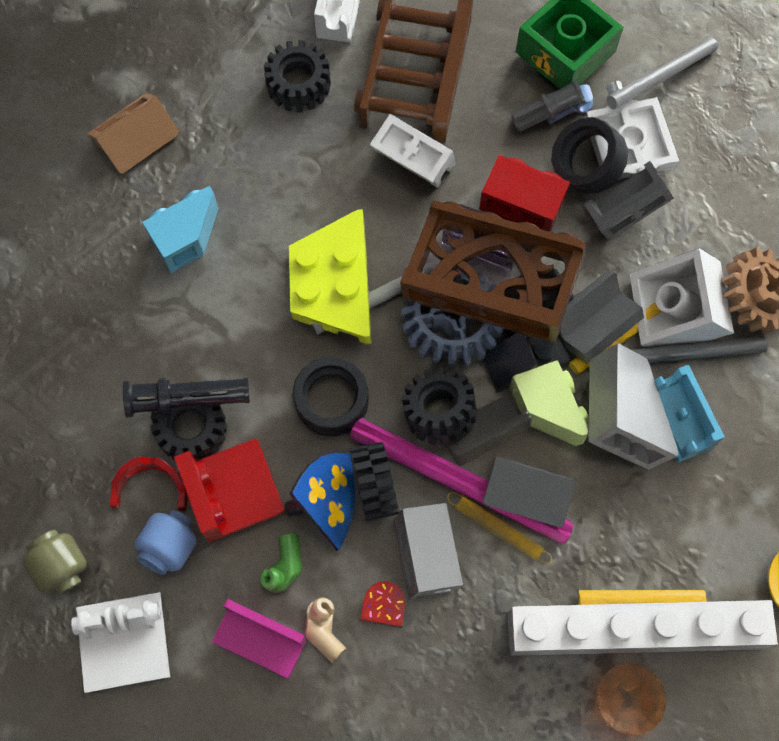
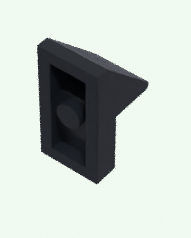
(520, 355)

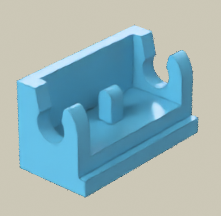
(688, 414)

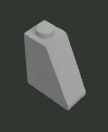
(627, 409)

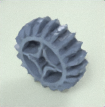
(437, 321)

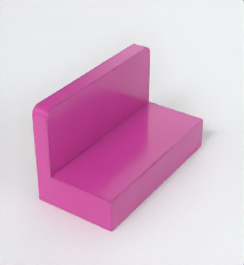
(259, 639)

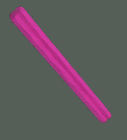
(446, 473)

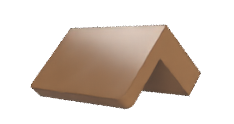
(134, 132)

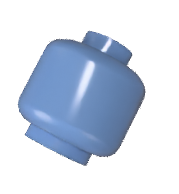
(165, 542)

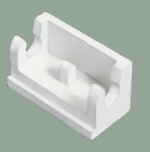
(336, 19)
(413, 150)

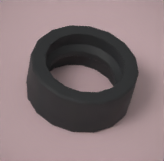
(572, 137)
(320, 368)

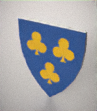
(326, 496)

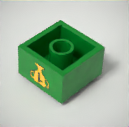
(568, 40)

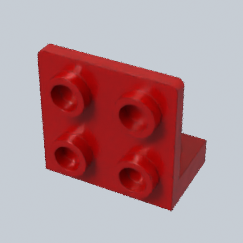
(230, 489)

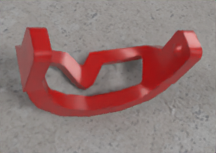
(141, 464)

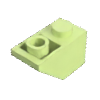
(550, 402)

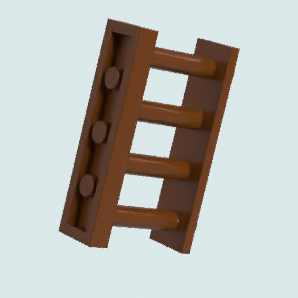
(442, 83)

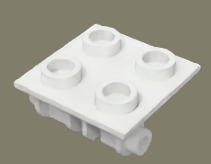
(122, 642)

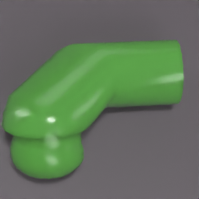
(287, 568)

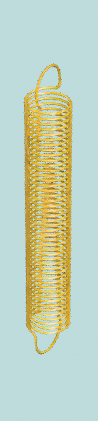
(506, 528)

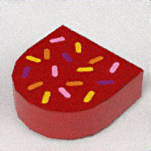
(384, 604)

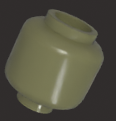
(54, 562)

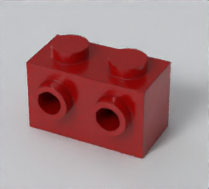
(523, 193)

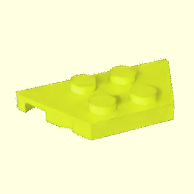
(332, 278)

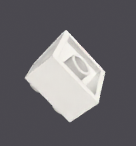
(690, 300)

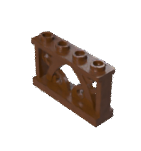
(493, 234)

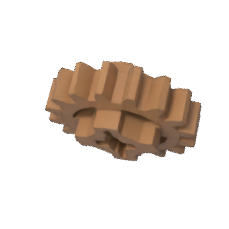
(754, 289)

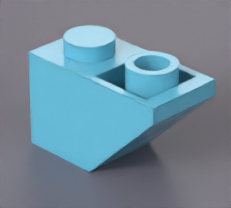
(183, 229)

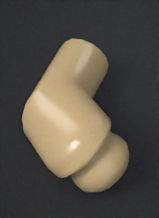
(319, 629)

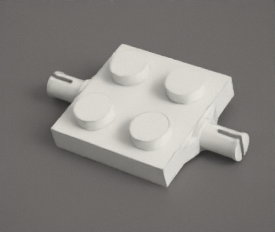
(643, 131)

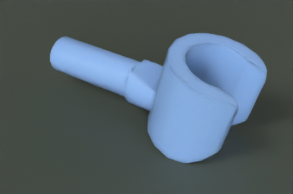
(581, 108)

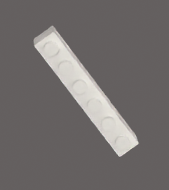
(641, 627)

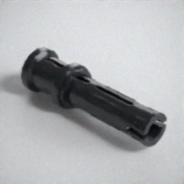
(236, 390)

